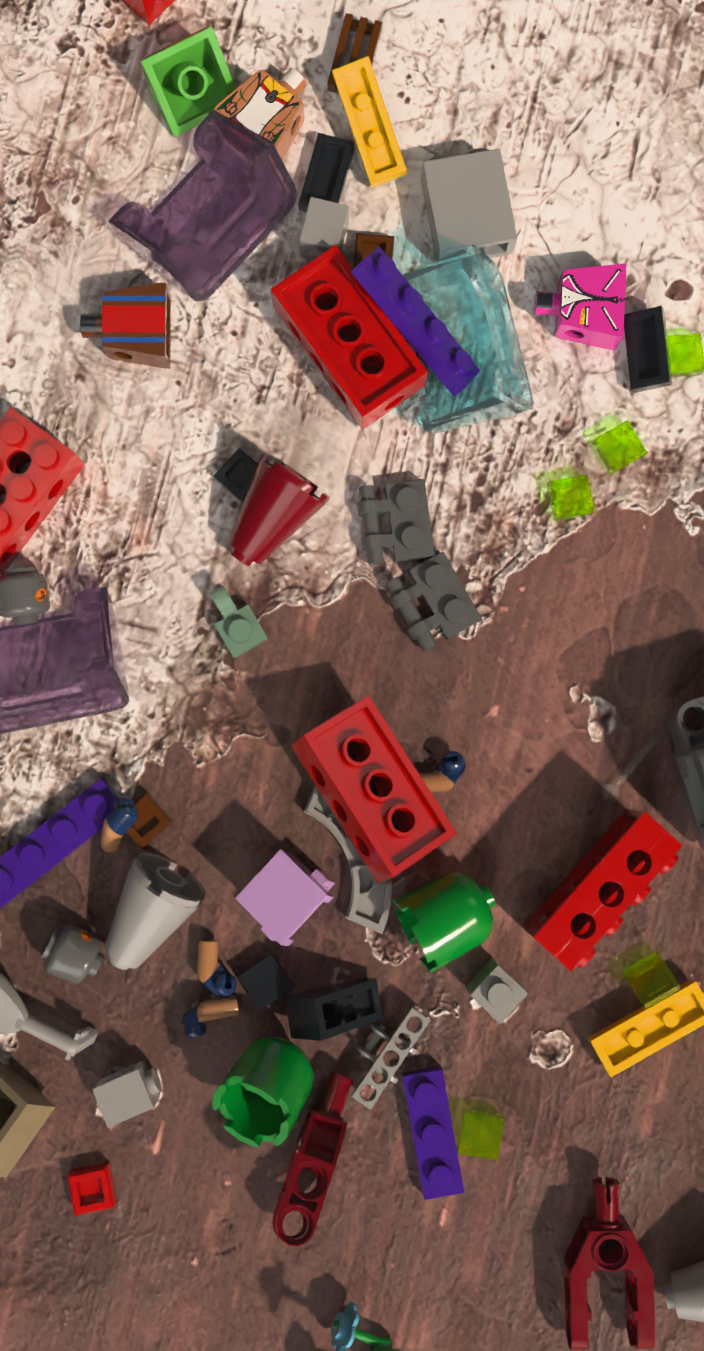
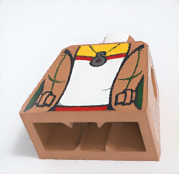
(268, 107)

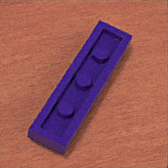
(416, 321)
(55, 840)

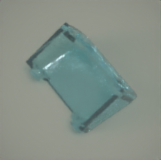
(473, 304)

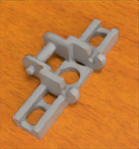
(377, 1063)

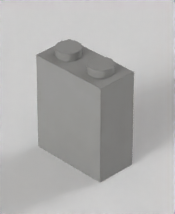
(468, 203)

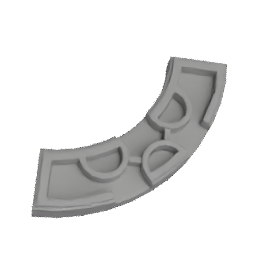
(369, 899)

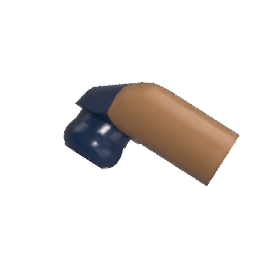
(446, 773)
(118, 823)
(211, 972)
(206, 1011)

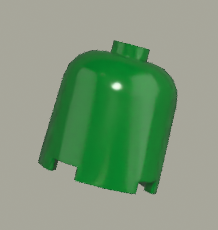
(446, 917)
(265, 1091)

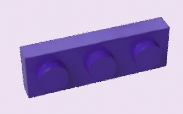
(433, 1132)

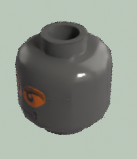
(23, 595)
(71, 953)

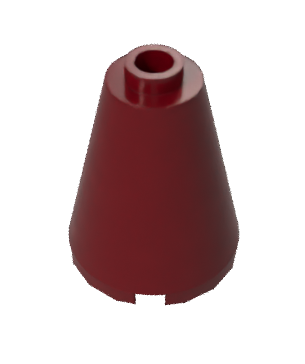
(272, 510)

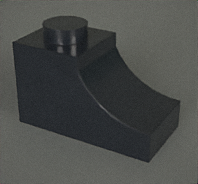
(333, 1009)

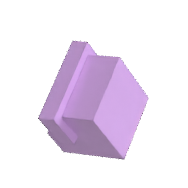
(285, 896)

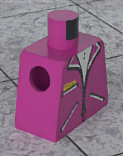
(587, 305)

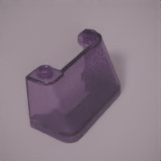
(214, 211)
(62, 666)

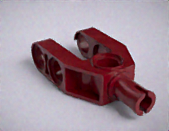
(318, 1150)
(585, 1256)

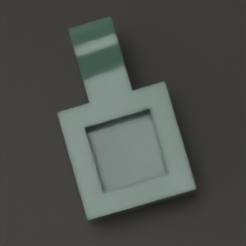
(238, 627)

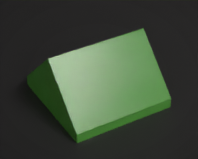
(188, 79)

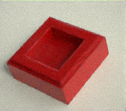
(92, 1188)

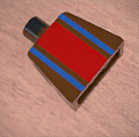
(134, 325)

